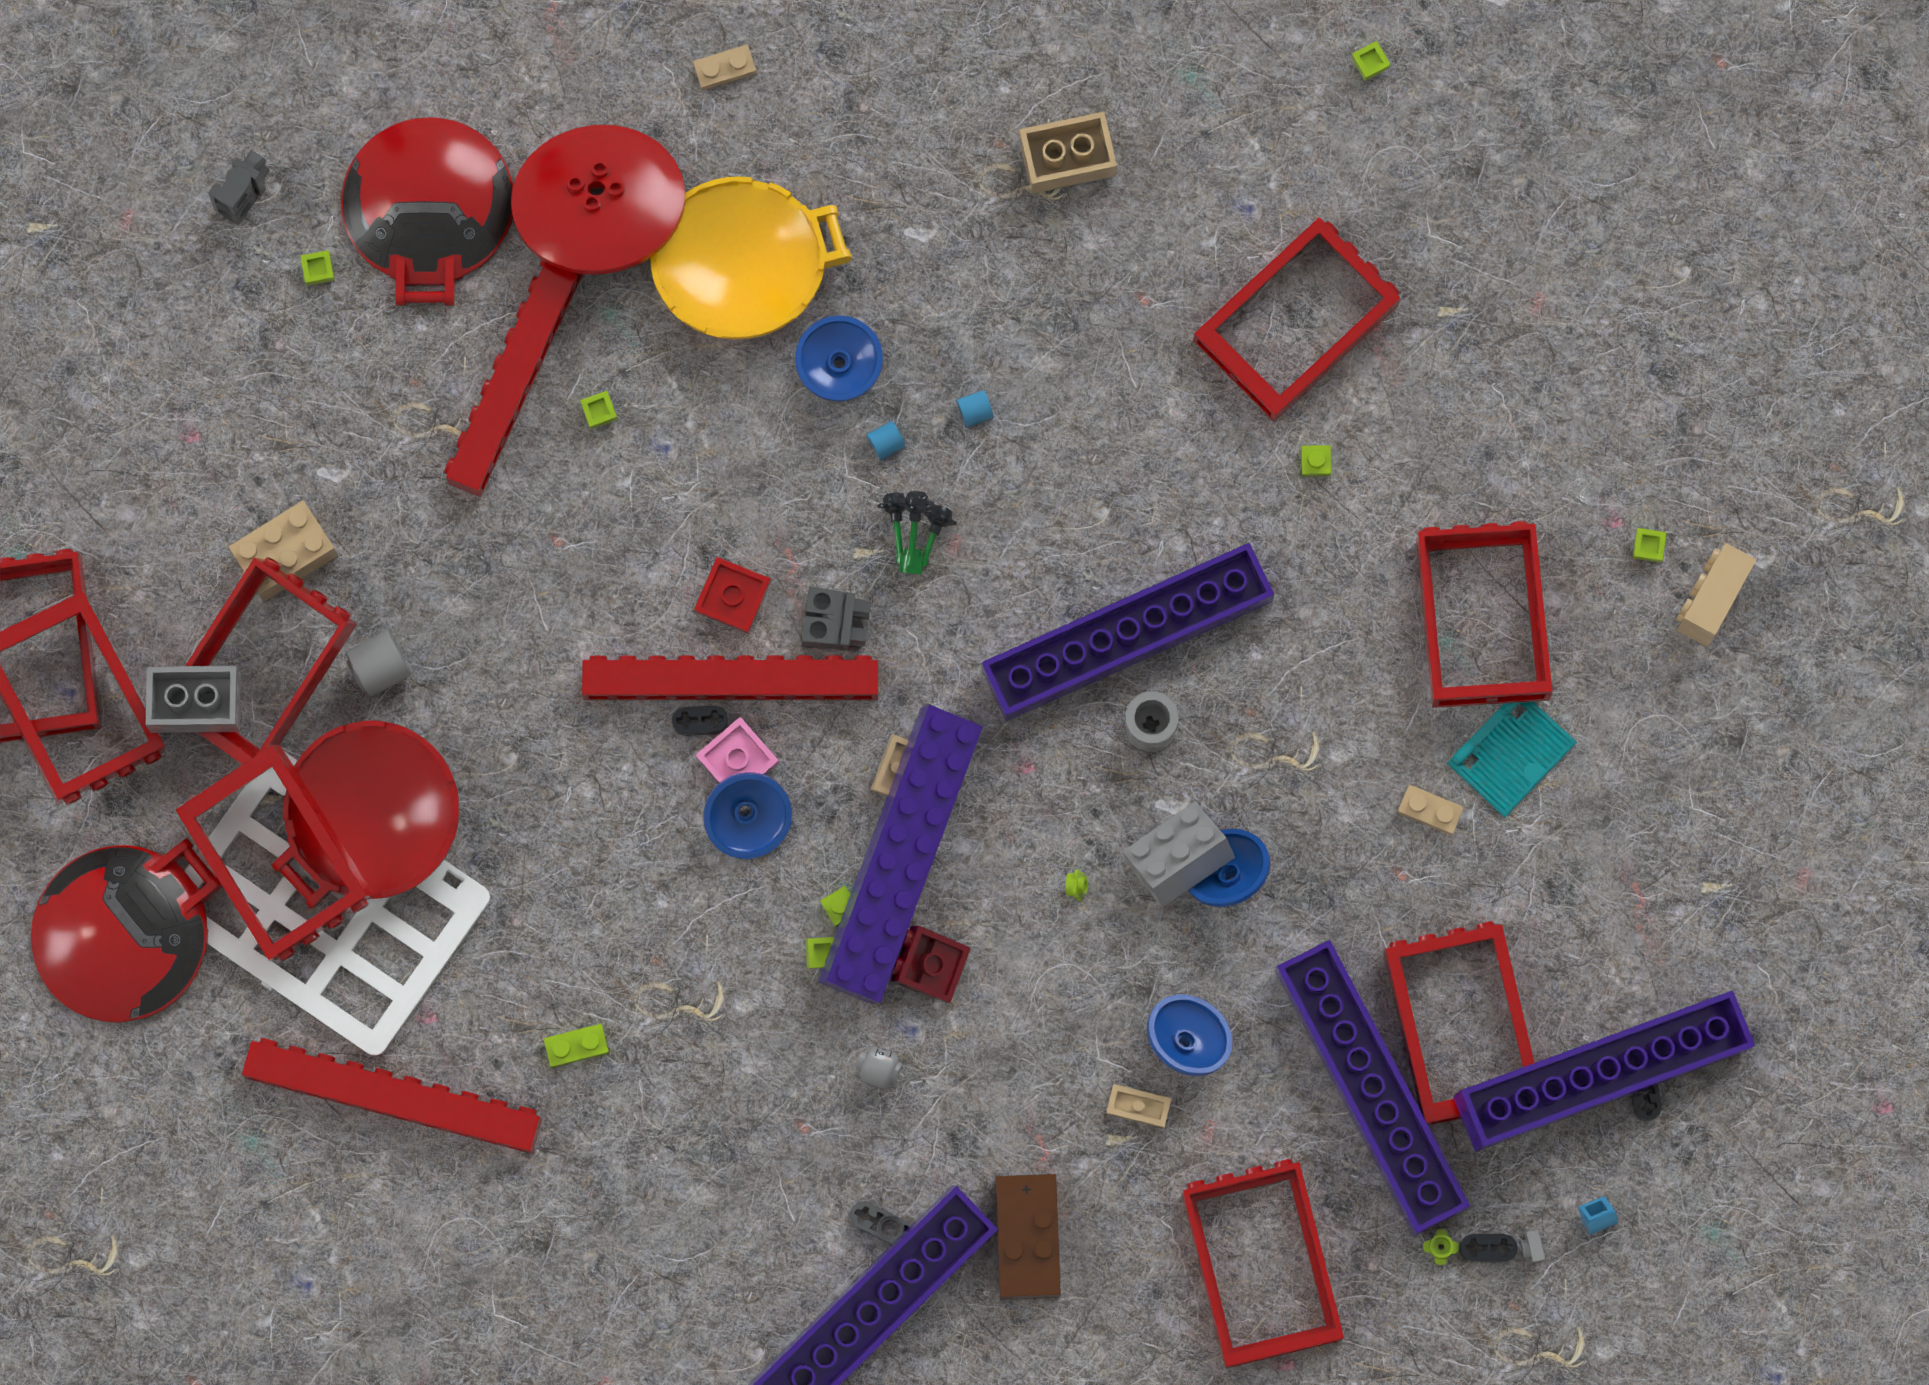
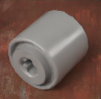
(377, 663)
(1159, 709)

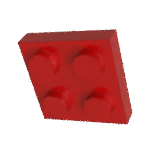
(732, 595)

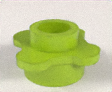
(1076, 884)
(1450, 1247)

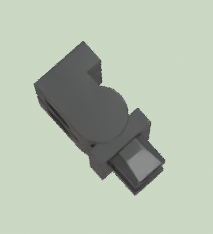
(241, 187)
(830, 619)

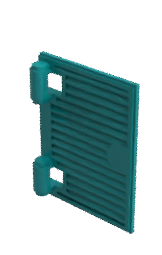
(1512, 754)

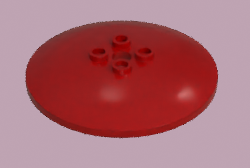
(604, 231)

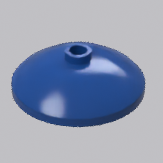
(835, 340)
(752, 832)
(1248, 868)
(1197, 1027)

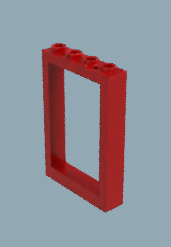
(1244, 375)
(1485, 536)
(37, 565)
(225, 621)
(121, 765)
(356, 900)
(1447, 1110)
(1285, 1344)

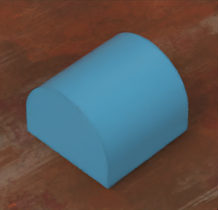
(975, 408)
(886, 440)
(1597, 1215)

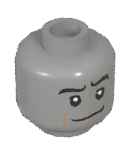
(879, 1067)

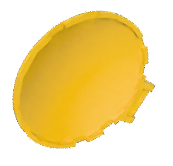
(745, 258)

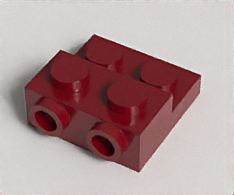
(930, 963)

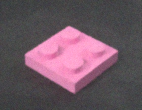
(736, 752)

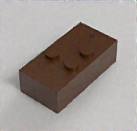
(1028, 1237)

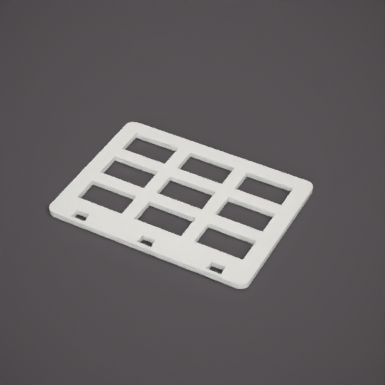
(466, 902)

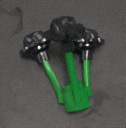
(916, 503)

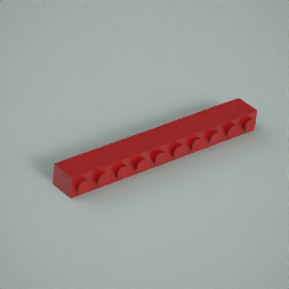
(512, 378)
(730, 678)
(391, 1096)

